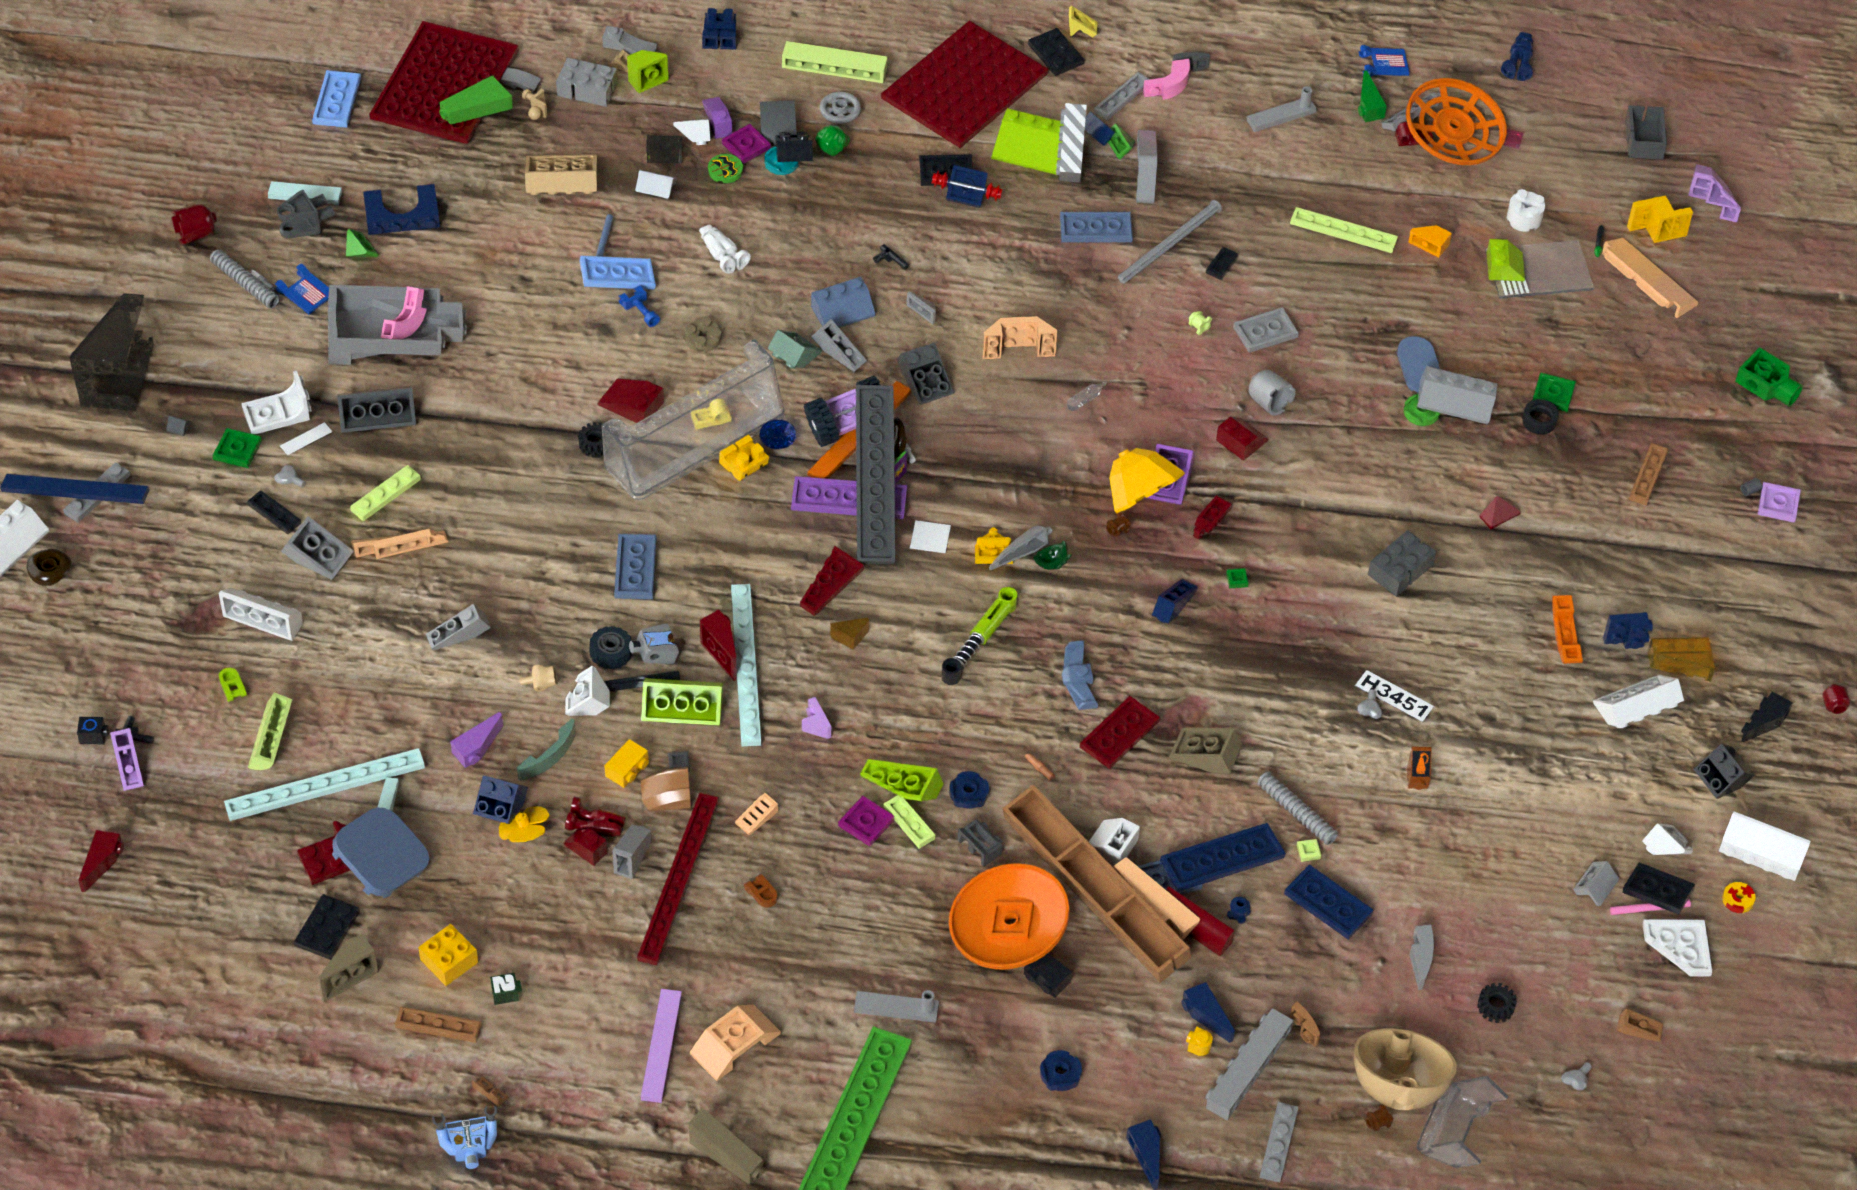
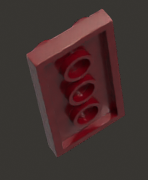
(1119, 732)

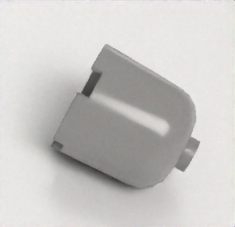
(1271, 391)

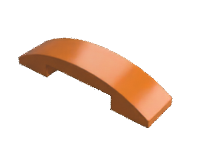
(1565, 629)

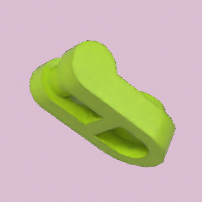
(230, 678)

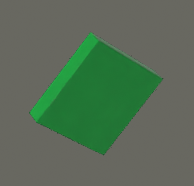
(1555, 390)
(237, 448)

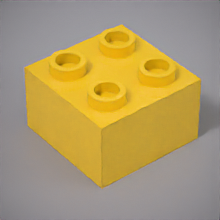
(448, 954)

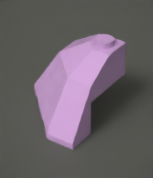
(1710, 187)

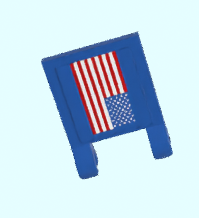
(1385, 61)
(306, 293)

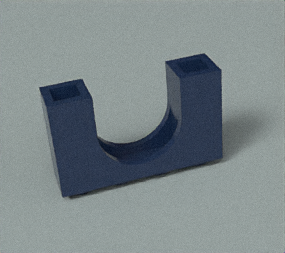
(382, 221)

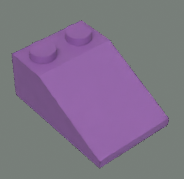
(1182, 459)

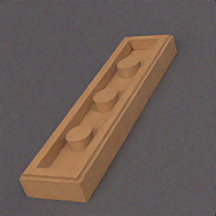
(1648, 474)
(438, 1024)

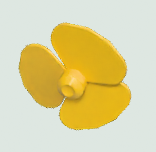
(522, 827)

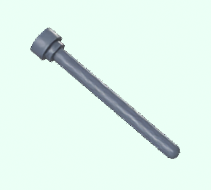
(604, 236)

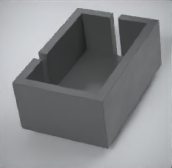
(1646, 137)
(1401, 563)

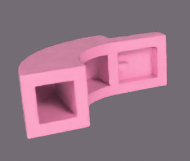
(1171, 84)
(408, 319)

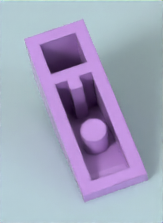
(126, 759)

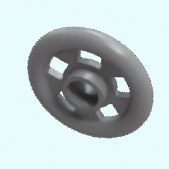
(840, 107)

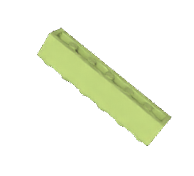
(834, 62)

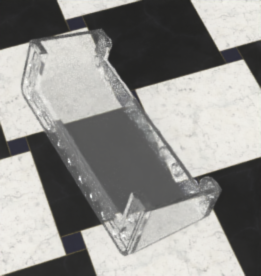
(694, 426)

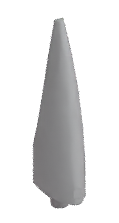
(1025, 544)

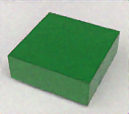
(1237, 578)

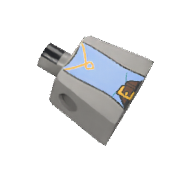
(656, 645)

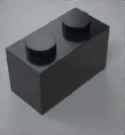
(1049, 975)

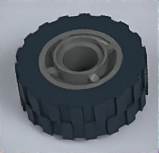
(610, 647)

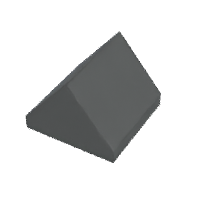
(177, 425)

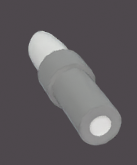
(262, 279)

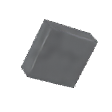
(678, 759)

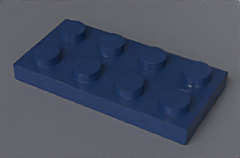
(1328, 902)

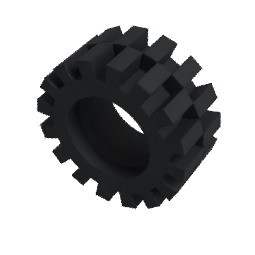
(585, 445)
(1496, 1012)

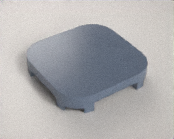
(380, 851)

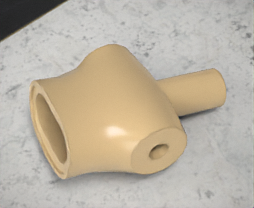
(542, 677)

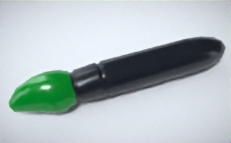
(1599, 241)

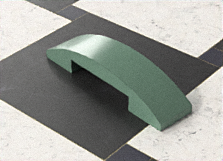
(532, 767)

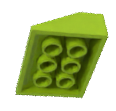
(1028, 141)

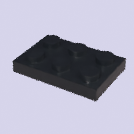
(1056, 51)
(944, 163)
(1658, 888)
(326, 926)

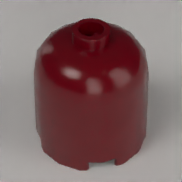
(193, 222)

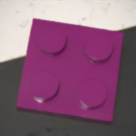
(746, 143)
(866, 821)

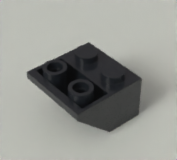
(794, 147)
(1723, 771)

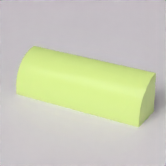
(270, 732)

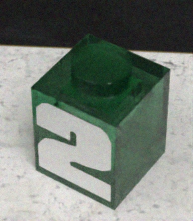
(505, 988)

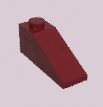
(100, 857)

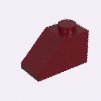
(587, 845)

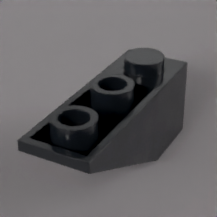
(1769, 717)

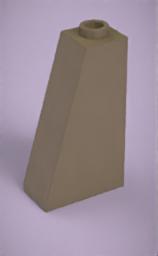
(724, 1147)

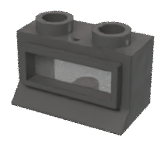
(981, 840)

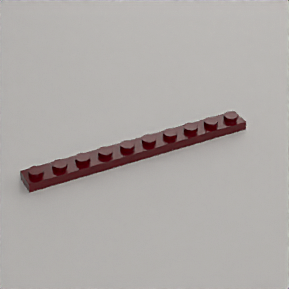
(677, 879)

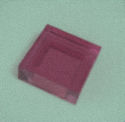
(1513, 139)

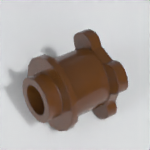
(1118, 525)
(1379, 1118)

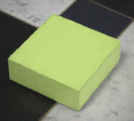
(1308, 850)

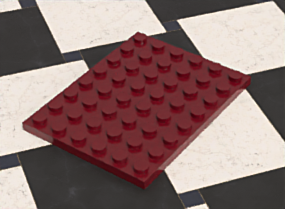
(433, 68)
(964, 84)

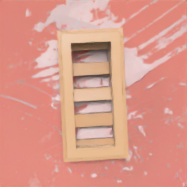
(766, 805)

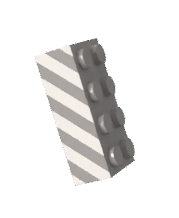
(1072, 142)

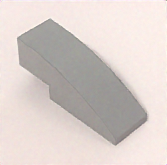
(1422, 953)

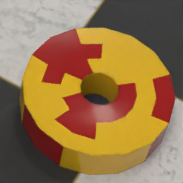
(1735, 904)

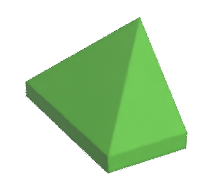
(1120, 141)
(358, 245)

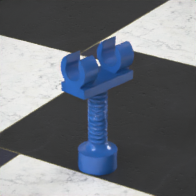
(651, 318)

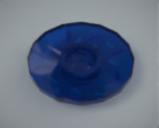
(777, 434)

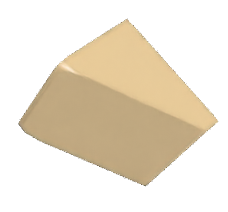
(620, 61)

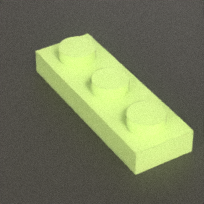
(909, 821)

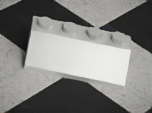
(18, 533)
(260, 613)
(1639, 700)
(1764, 846)

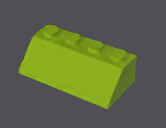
(682, 701)

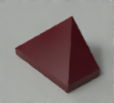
(1498, 512)

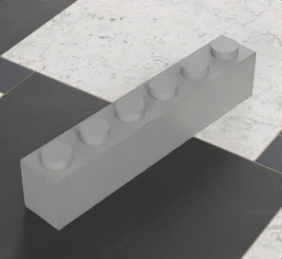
(1249, 1064)

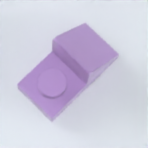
(816, 722)

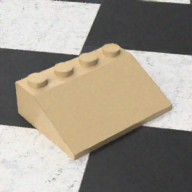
(561, 174)

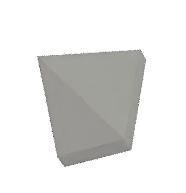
(922, 306)

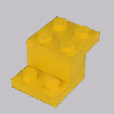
(1659, 219)

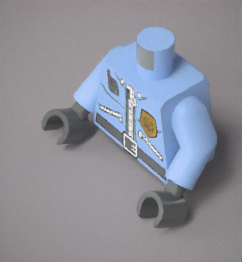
(468, 1138)

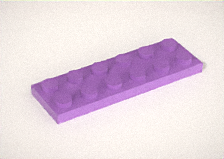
(835, 496)

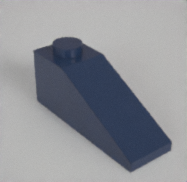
(1173, 600)
(1206, 1010)
(1145, 1143)

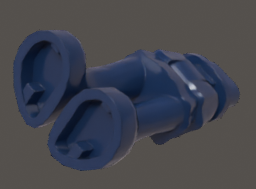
(1522, 50)

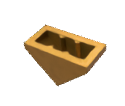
(850, 631)

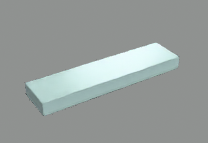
(284, 191)

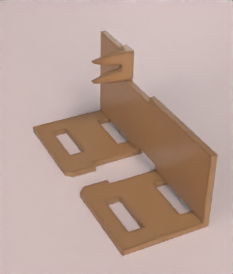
(492, 1096)

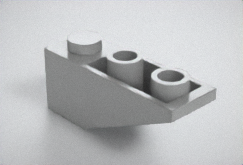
(461, 627)

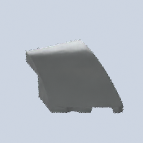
(777, 118)

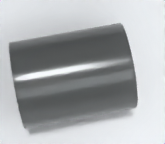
(1751, 487)

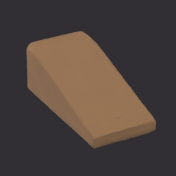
(1639, 1025)

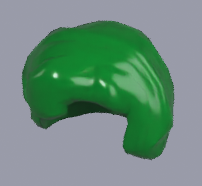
(832, 139)

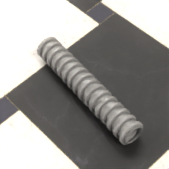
(244, 278)
(1297, 808)

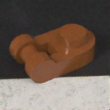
(764, 896)

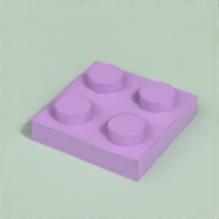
(1779, 502)

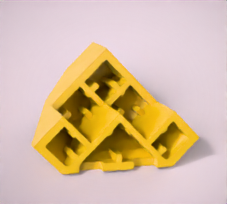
(1139, 475)

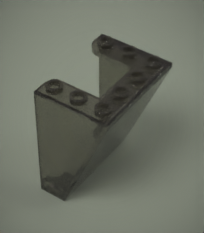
(113, 358)

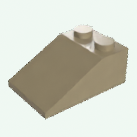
(1207, 748)
(348, 967)

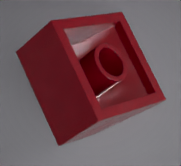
(1240, 437)

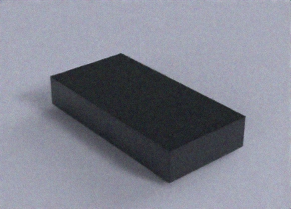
(1222, 263)

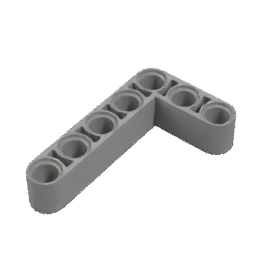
(1146, 166)

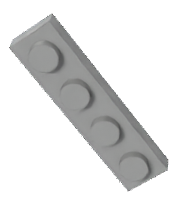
(1392, 122)
(82, 507)
(1278, 1142)

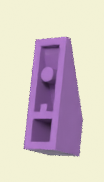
(718, 117)
(474, 743)

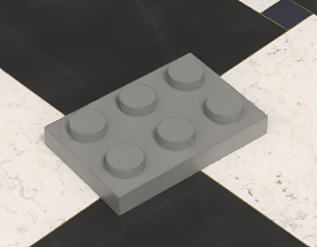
(1265, 330)

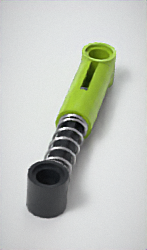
(980, 634)

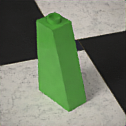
(476, 101)

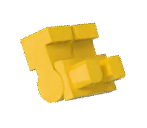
(743, 457)

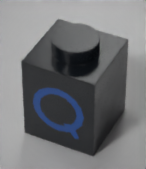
(92, 730)

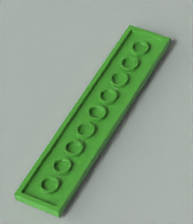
(857, 1111)

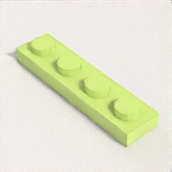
(385, 493)

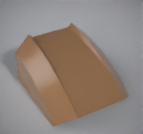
(666, 790)

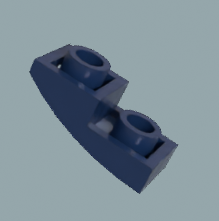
(1098, 129)

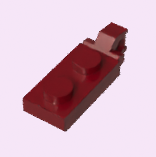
(1211, 516)

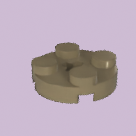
(703, 326)

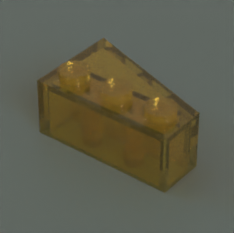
(1682, 655)

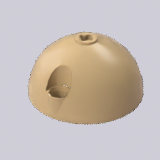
(1408, 1081)

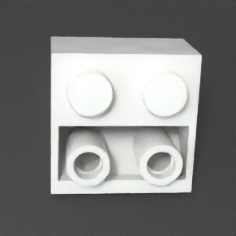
(1115, 839)

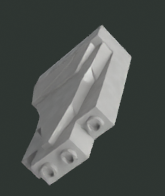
(358, 318)

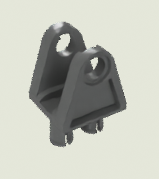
(303, 215)

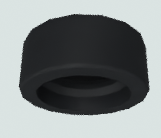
(1537, 427)

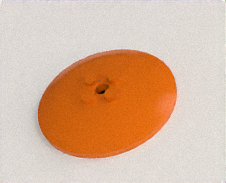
(1006, 893)

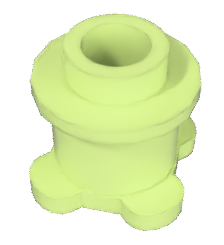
(1200, 322)

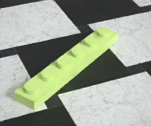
(1344, 230)

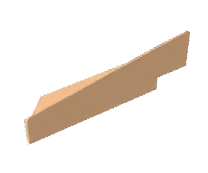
(399, 544)
(1171, 910)

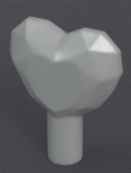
(289, 475)
(1370, 706)
(1577, 1078)

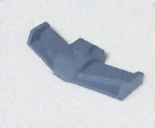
(1077, 676)

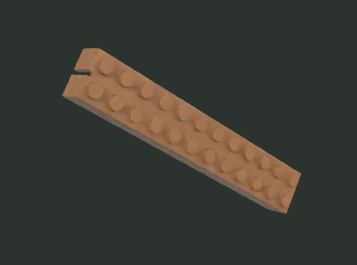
(1097, 883)

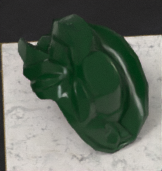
(1053, 556)

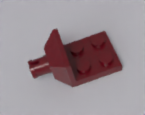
(319, 861)

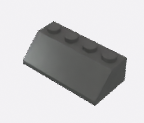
(376, 409)

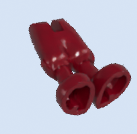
(600, 821)

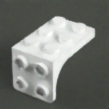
(279, 409)

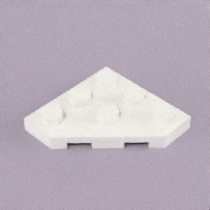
(1682, 943)

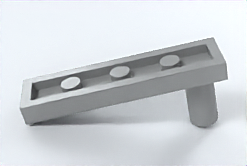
(1283, 113)
(898, 1006)

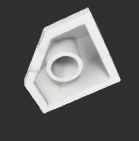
(695, 130)
(589, 695)
(1666, 840)

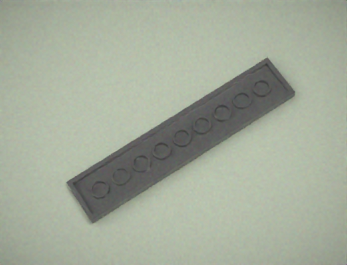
(875, 474)

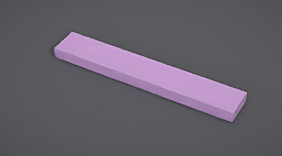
(661, 1045)

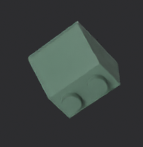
(793, 349)

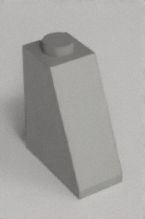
(631, 850)

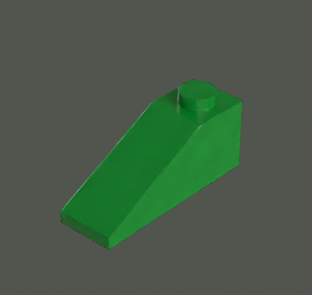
(1371, 103)

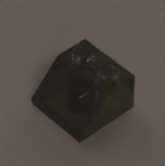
(664, 148)

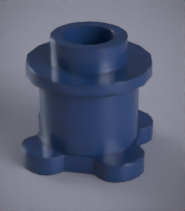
(1239, 909)

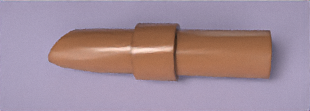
(1040, 766)

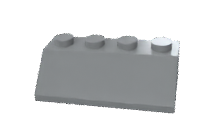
(1456, 395)

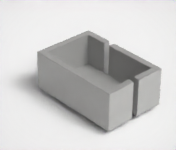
(591, 81)

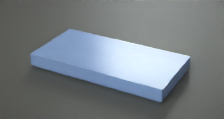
(336, 98)
(617, 272)

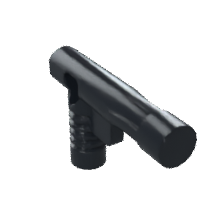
(890, 255)
(134, 731)

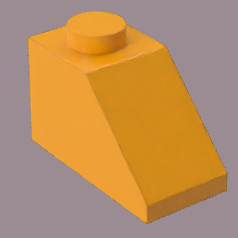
(1430, 239)

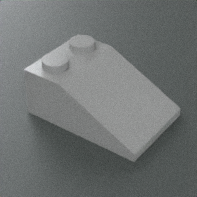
(317, 549)

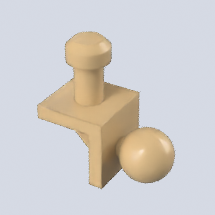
(538, 104)

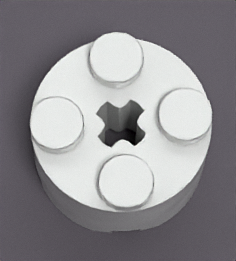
(1525, 210)

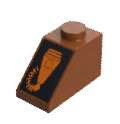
(1419, 768)

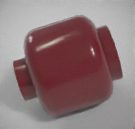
(1836, 699)

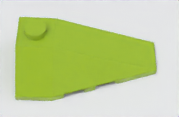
(904, 779)

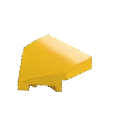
(990, 547)

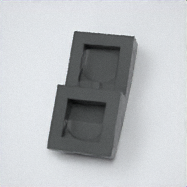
(1197, 60)

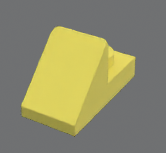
(1082, 22)

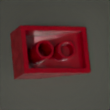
(633, 399)
(718, 641)

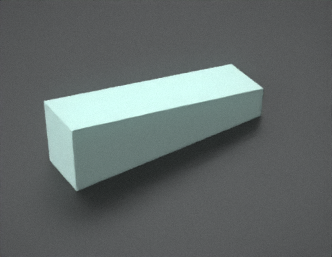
(388, 793)

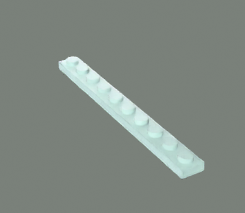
(746, 665)
(324, 784)

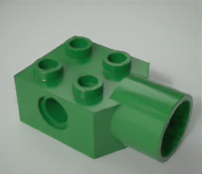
(1768, 378)

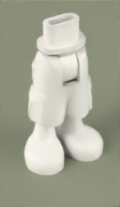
(724, 250)

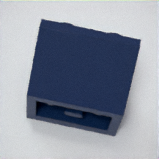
(499, 799)

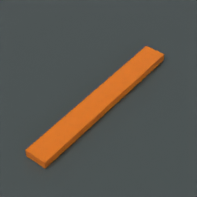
(847, 443)

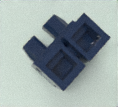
(719, 28)

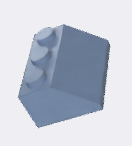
(843, 303)

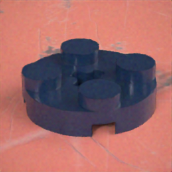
(969, 800)
(1058, 1081)

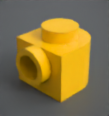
(1199, 1042)

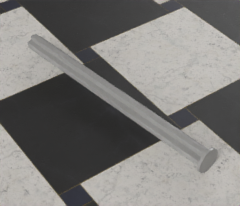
(1170, 241)

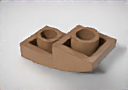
(1309, 1029)

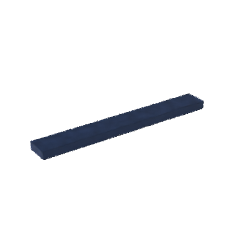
(75, 488)

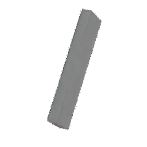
(1121, 96)

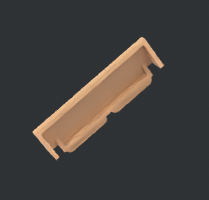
(1648, 276)

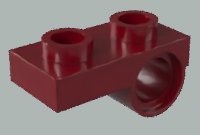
(1405, 138)

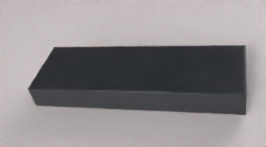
(274, 512)

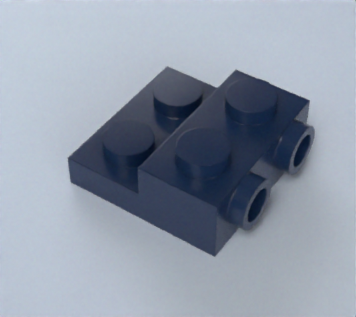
(1628, 629)

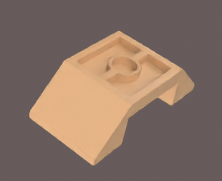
(1019, 332)
(731, 1038)

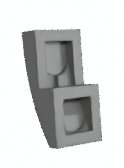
(519, 78)

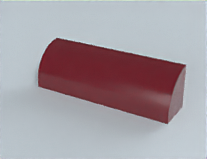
(1209, 930)

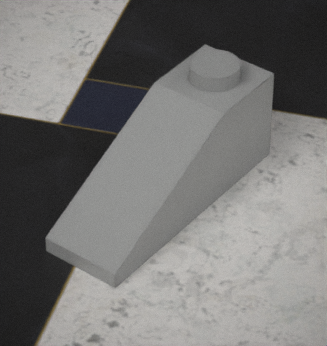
(838, 346)

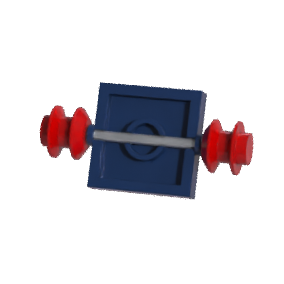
(966, 186)

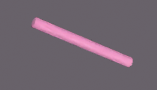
(1638, 908)

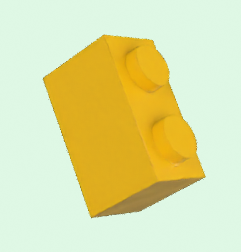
(626, 763)

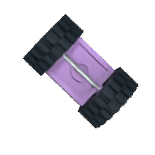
(834, 416)

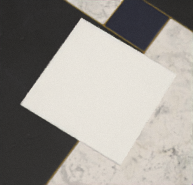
(930, 536)

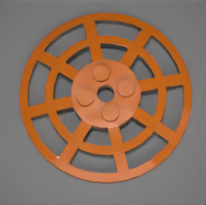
(1460, 118)

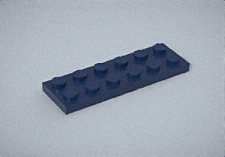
(1222, 857)

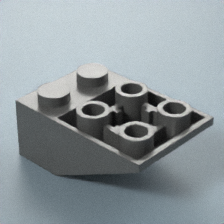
(925, 373)

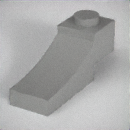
(618, 39)

